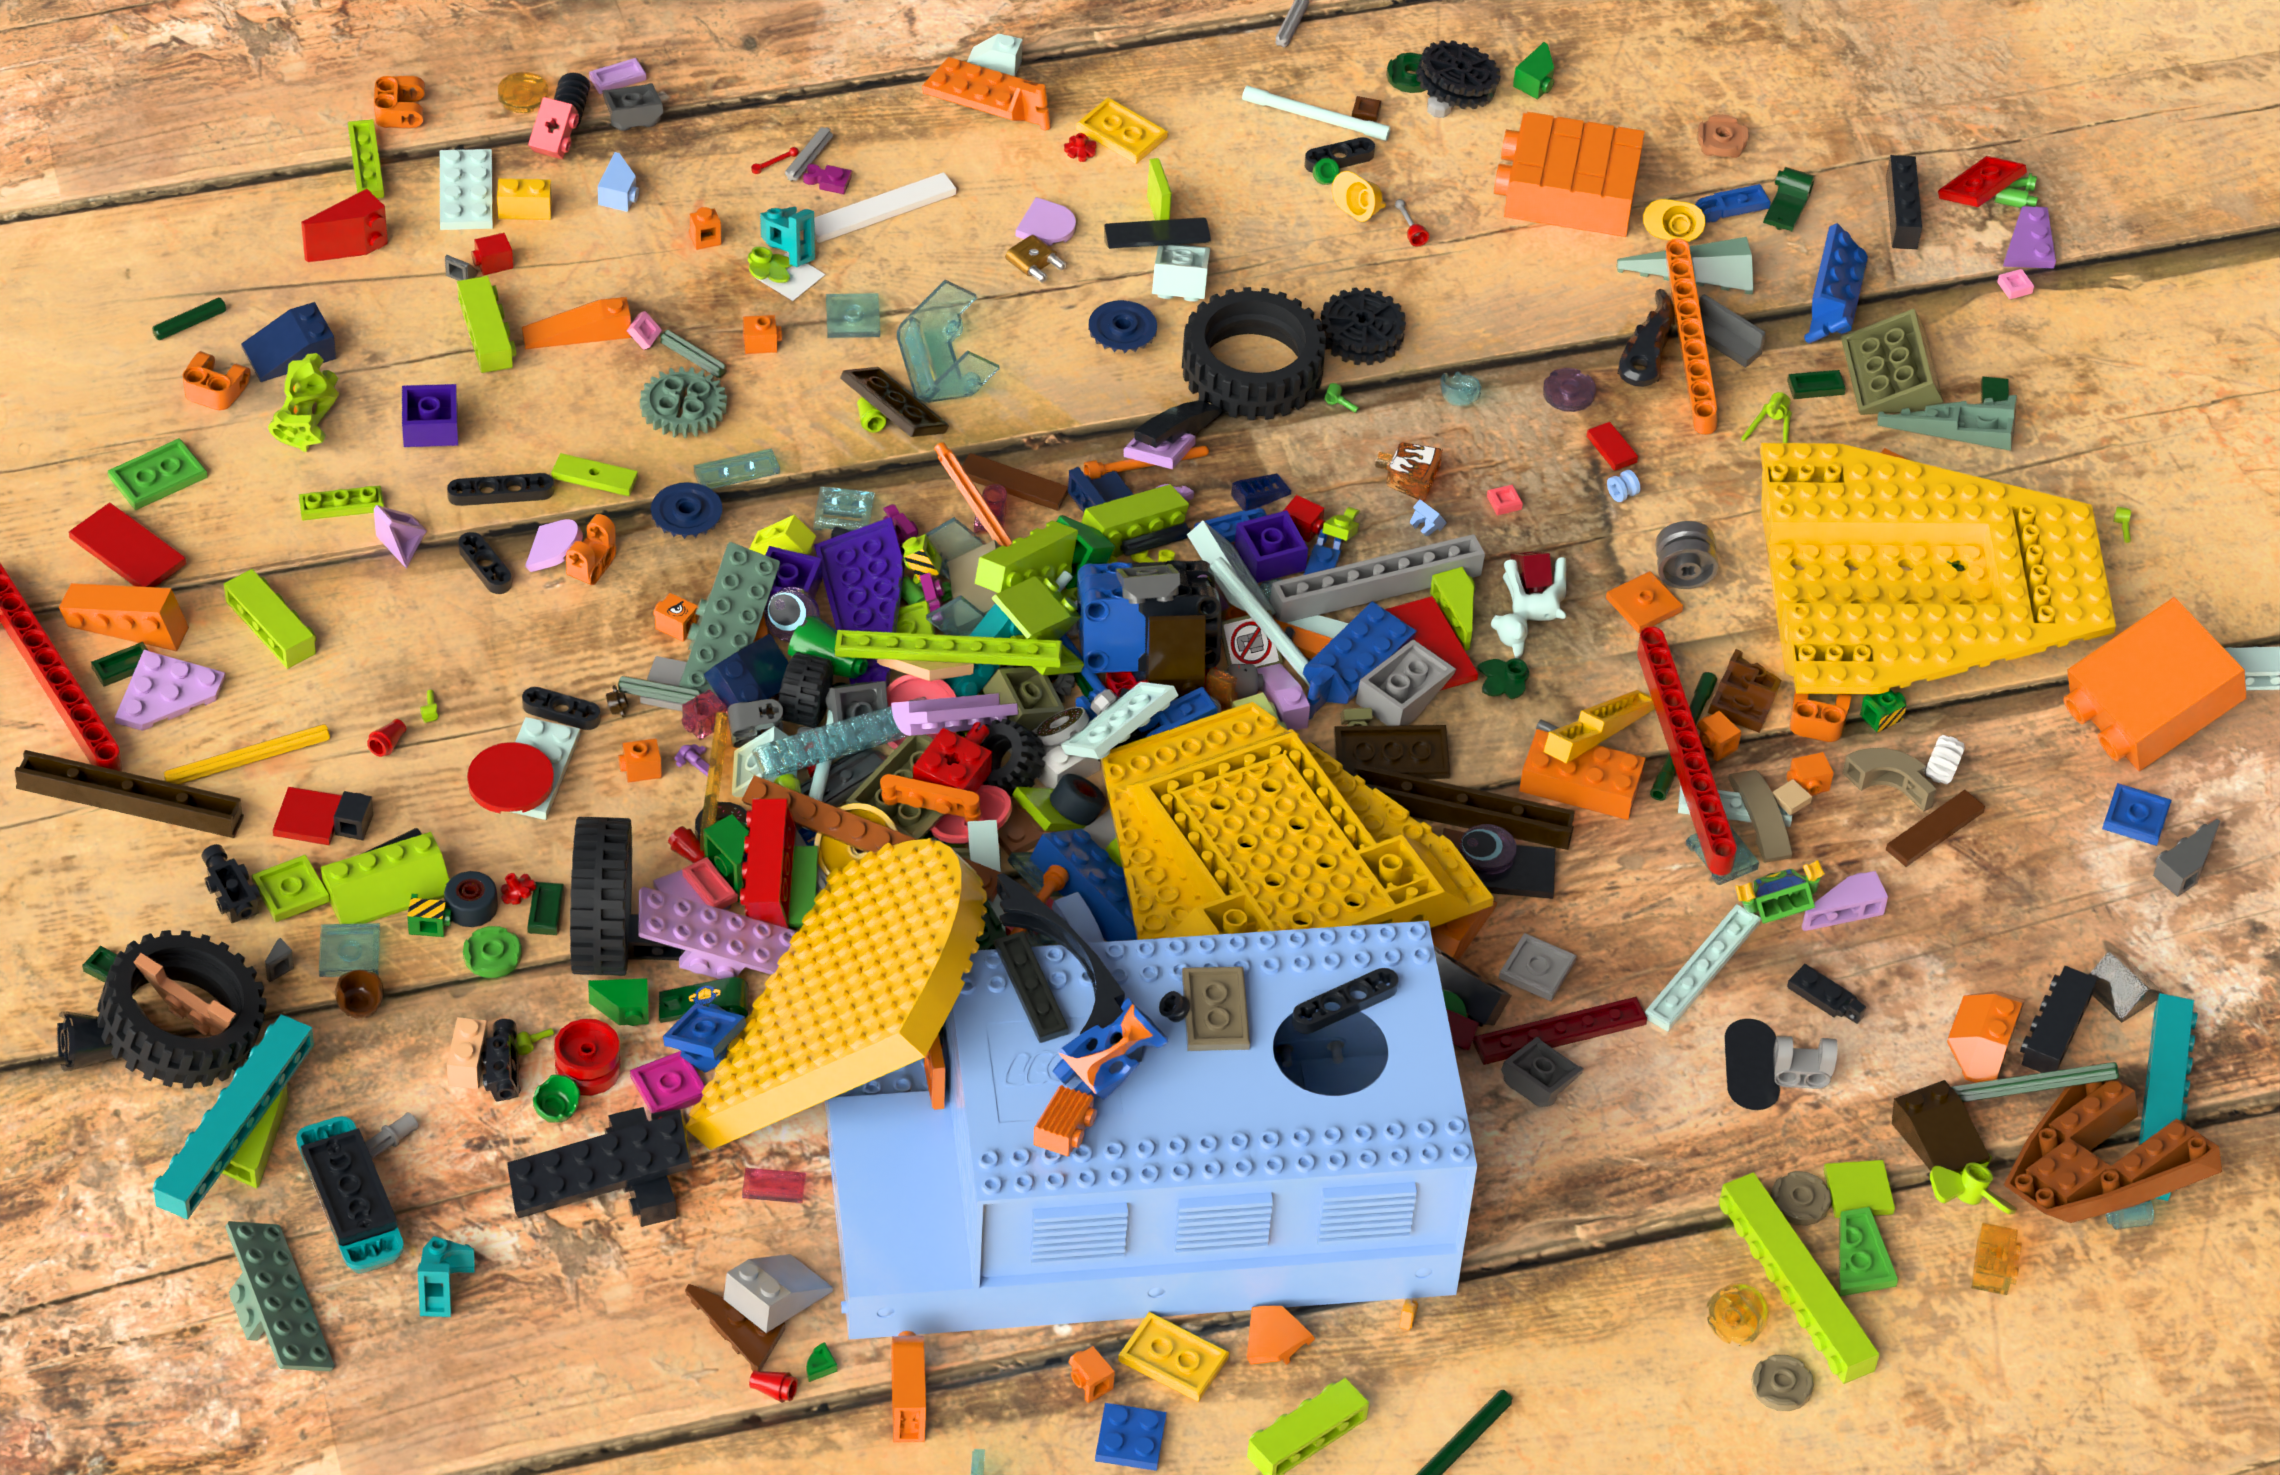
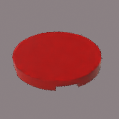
(510, 777)

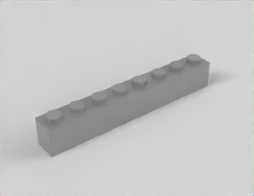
(1373, 579)

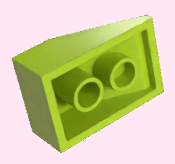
(1038, 608)

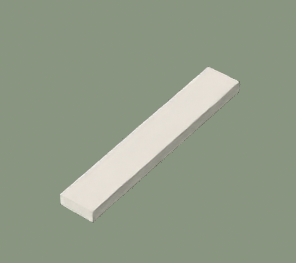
(883, 207)

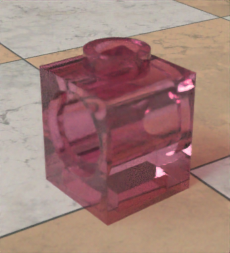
(700, 714)

